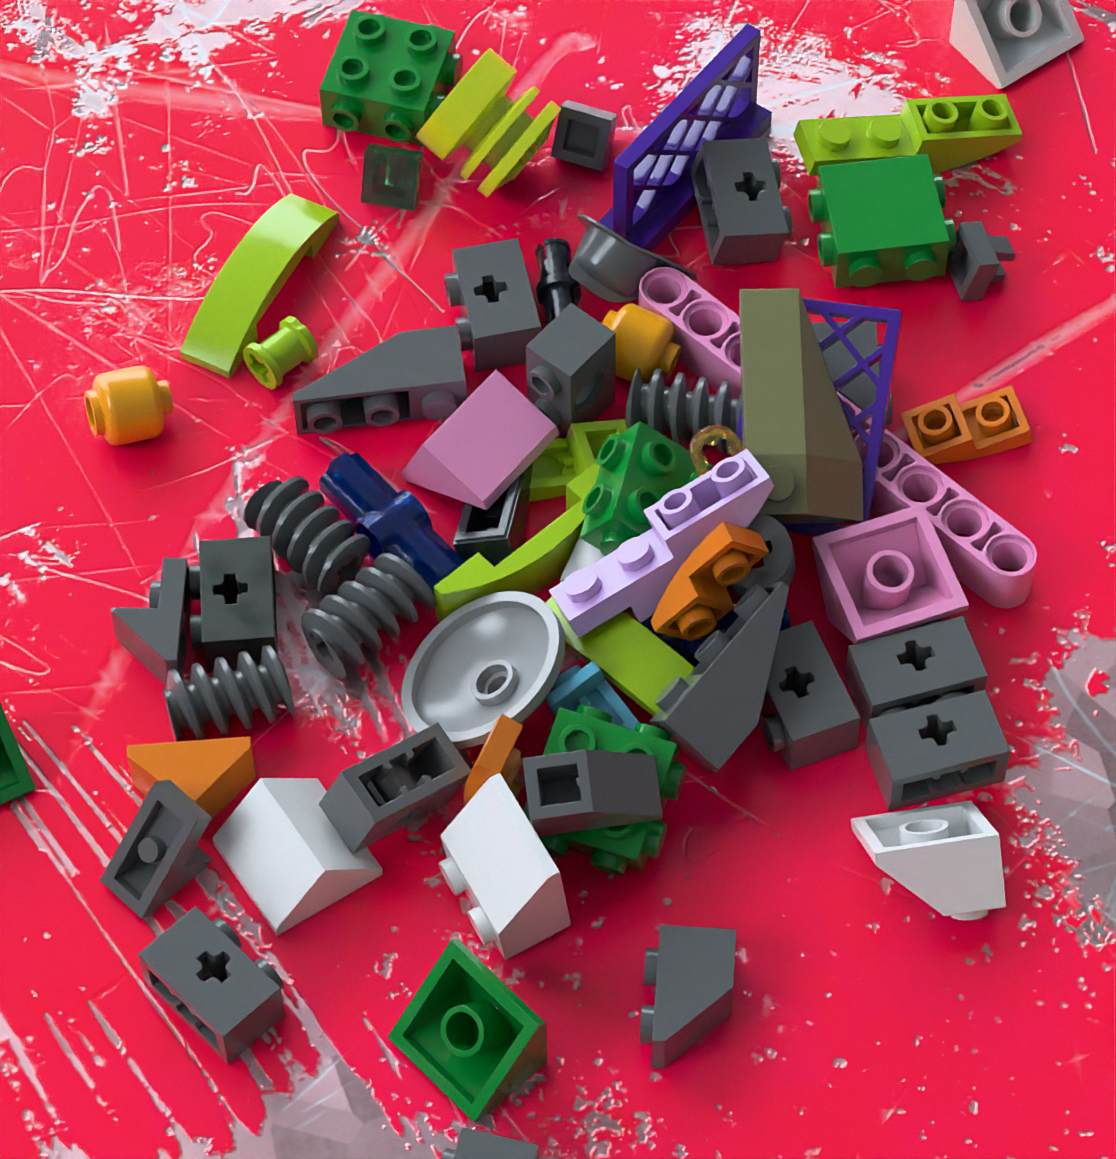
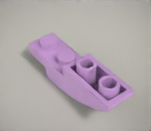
(646, 564)

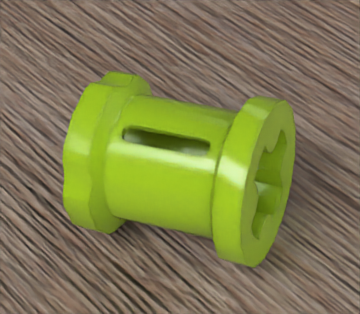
(280, 352)

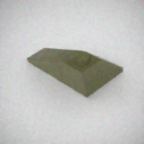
(794, 414)

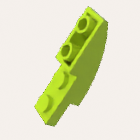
(945, 128)

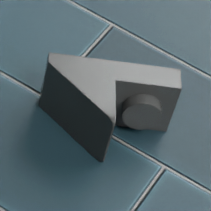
(159, 633)
(158, 850)

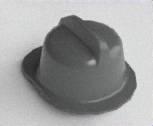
(612, 265)

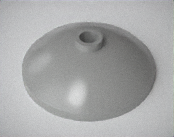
(484, 663)

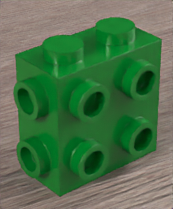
(388, 76)
(881, 221)
(632, 476)
(625, 845)

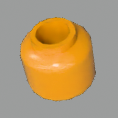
(642, 342)
(128, 405)

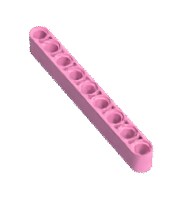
(712, 349)

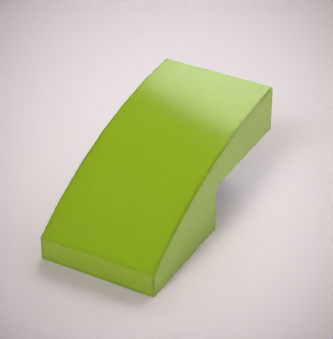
(570, 457)

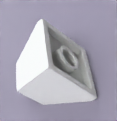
(939, 854)

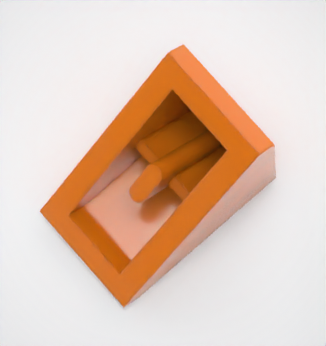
(205, 770)

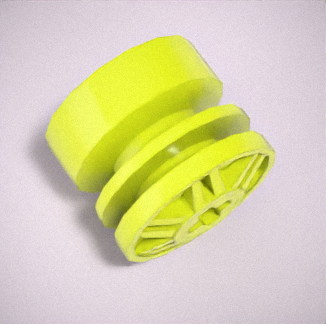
(488, 123)

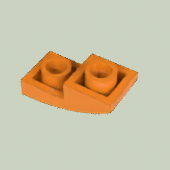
(970, 430)
(698, 590)
(497, 757)

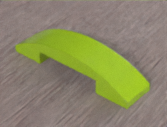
(253, 280)
(528, 567)
(627, 656)

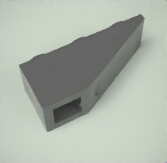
(396, 381)
(726, 690)

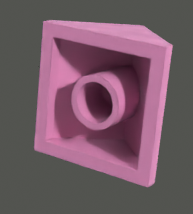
(482, 445)
(886, 575)

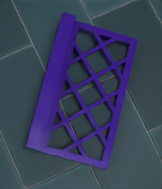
(653, 173)
(887, 352)

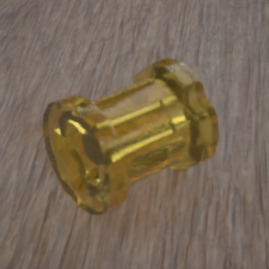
(710, 436)

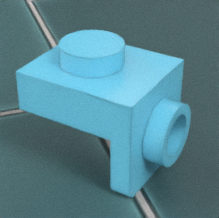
(589, 688)

